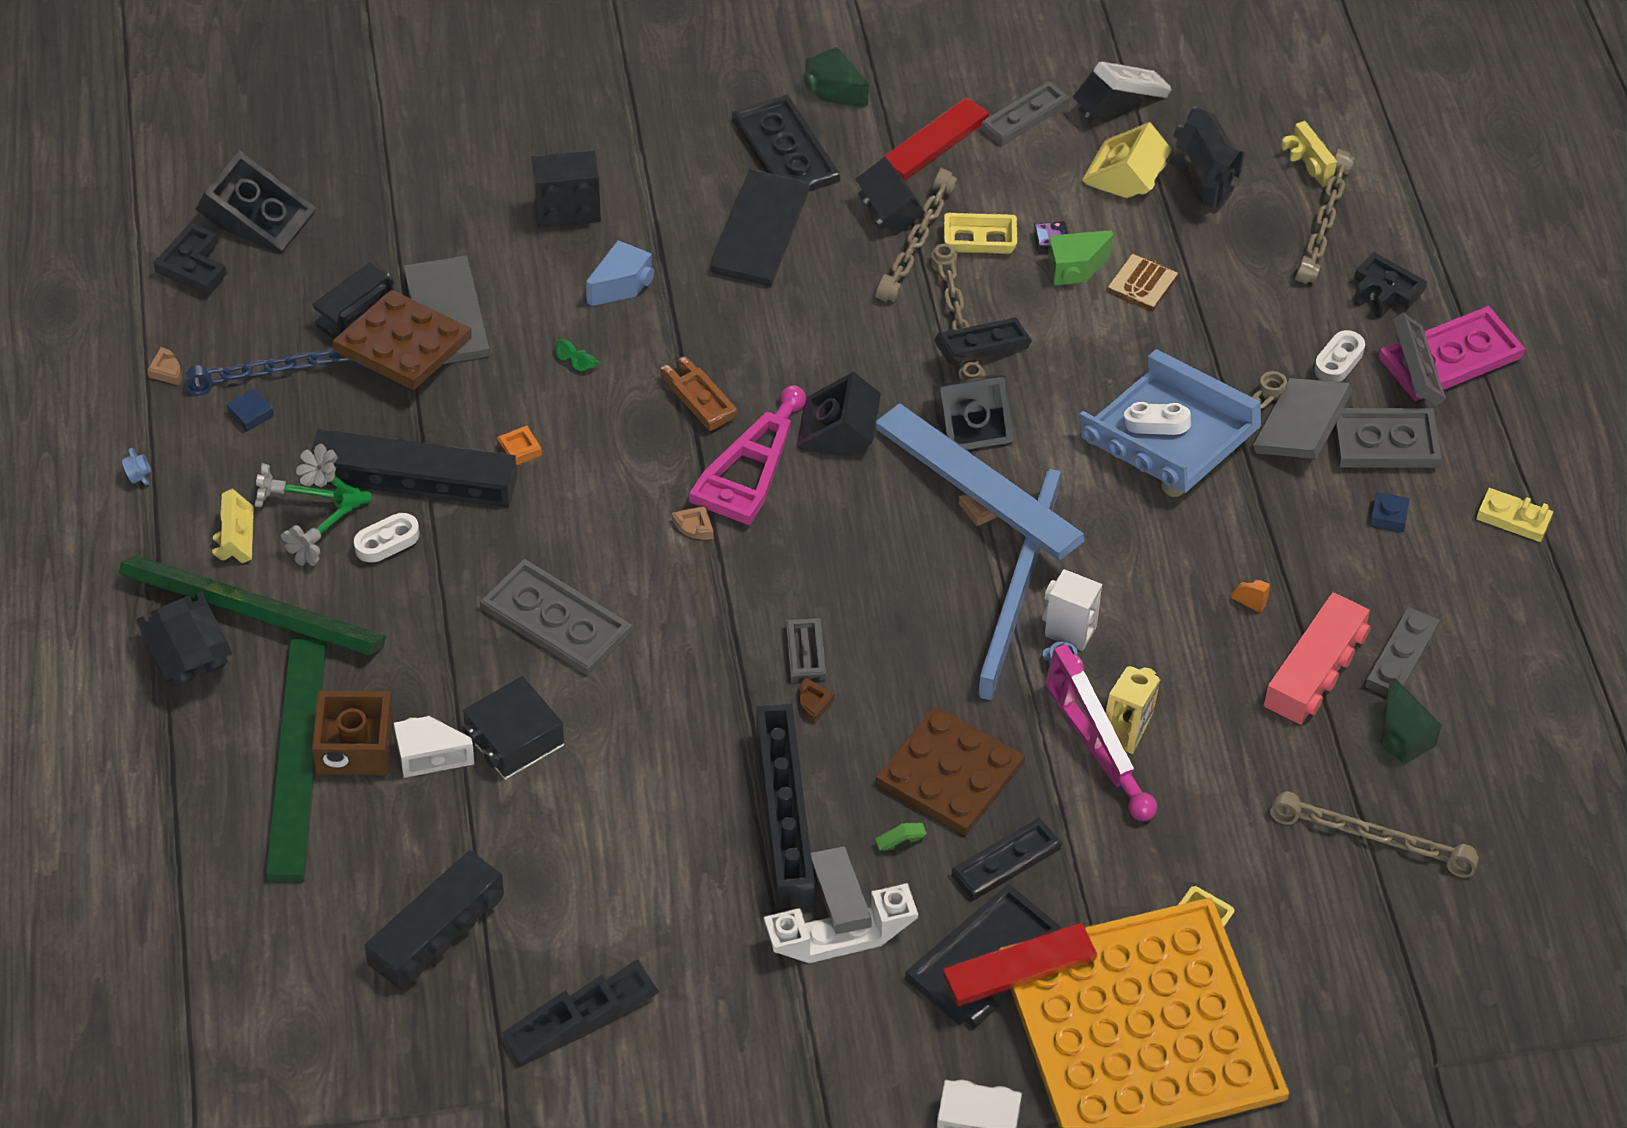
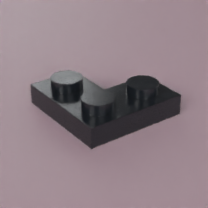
(187, 260)

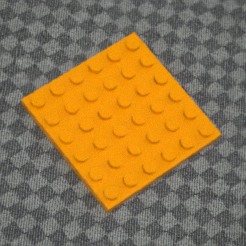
(1151, 1027)

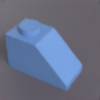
(620, 275)

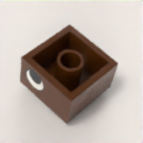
(353, 732)

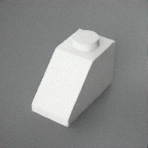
(431, 746)

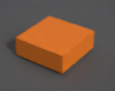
(520, 443)

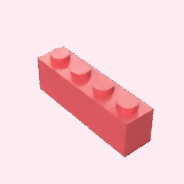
(1317, 659)

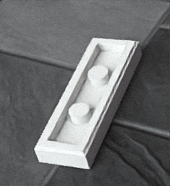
(1132, 79)

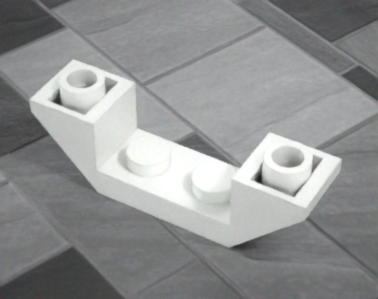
(815, 941)

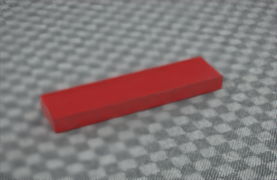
(937, 137)
(1019, 964)

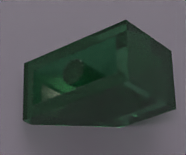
(835, 79)
(1407, 725)

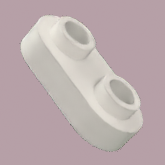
(1334, 361)
(1157, 418)
(385, 538)

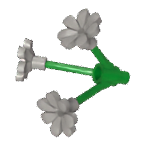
(318, 470)

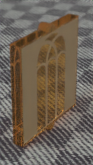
(1142, 282)

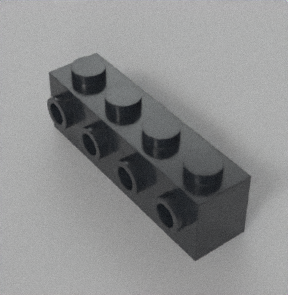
(434, 919)

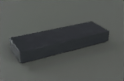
(982, 340)
(1006, 859)

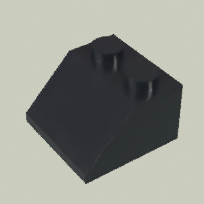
(974, 411)
(840, 417)

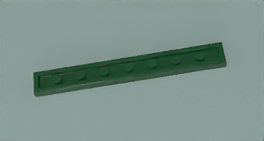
(253, 605)
(296, 762)

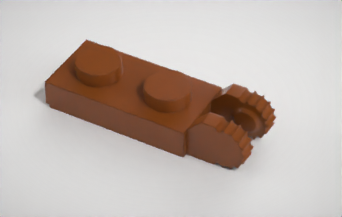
(699, 394)

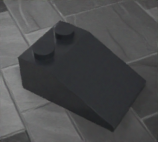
(254, 204)

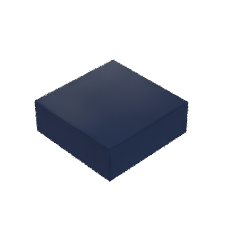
(250, 409)

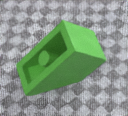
(1078, 255)

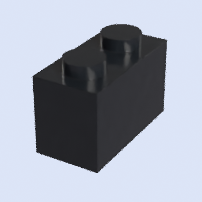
(889, 195)

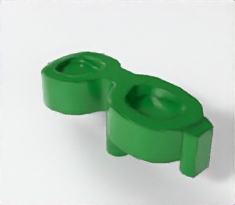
(580, 359)

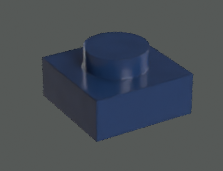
(1390, 512)

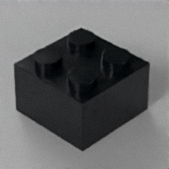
(566, 188)

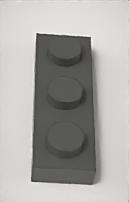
(1418, 359)
(1403, 650)

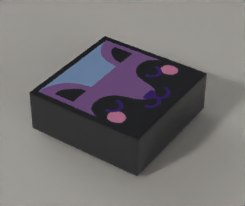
(1044, 230)

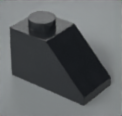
(1102, 101)

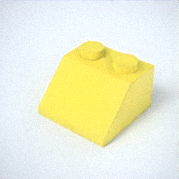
(1129, 162)

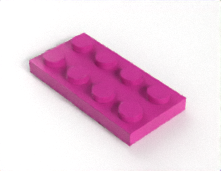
(1460, 349)

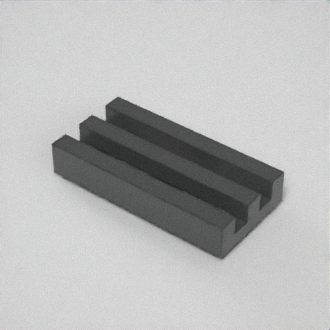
(807, 671)

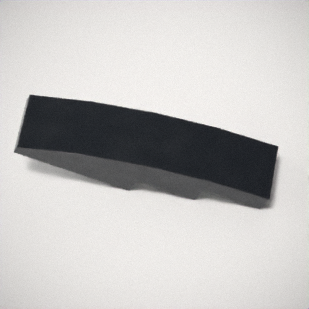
(580, 1014)

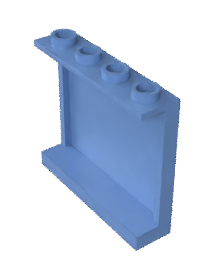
(1219, 423)

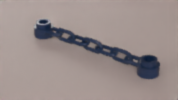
(203, 385)

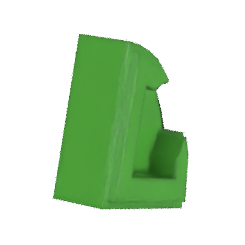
(903, 832)

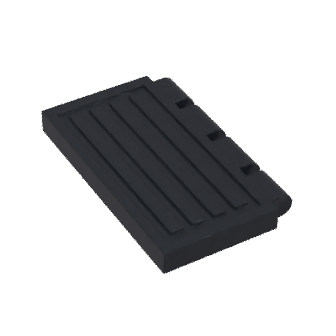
(998, 923)

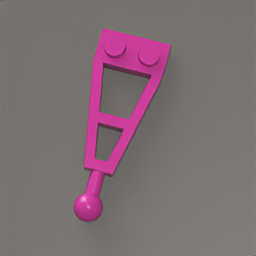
(735, 499)
(1065, 683)

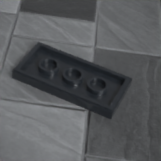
(785, 142)
(760, 227)

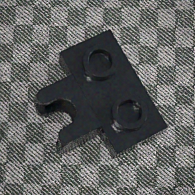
(1386, 282)

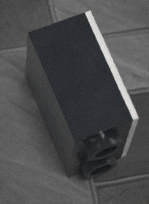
(513, 727)

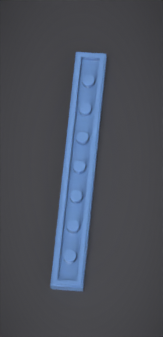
(980, 482)
(1015, 596)

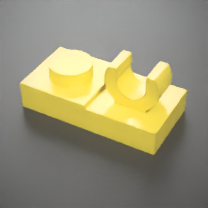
(1312, 151)
(1515, 514)
(237, 528)

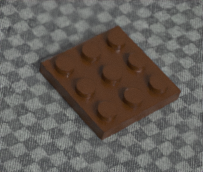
(402, 339)
(950, 770)

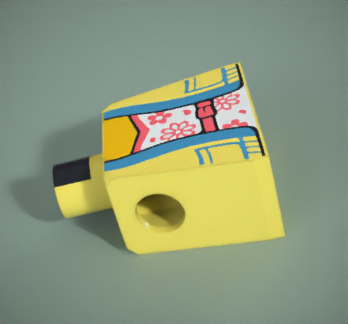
(1137, 693)

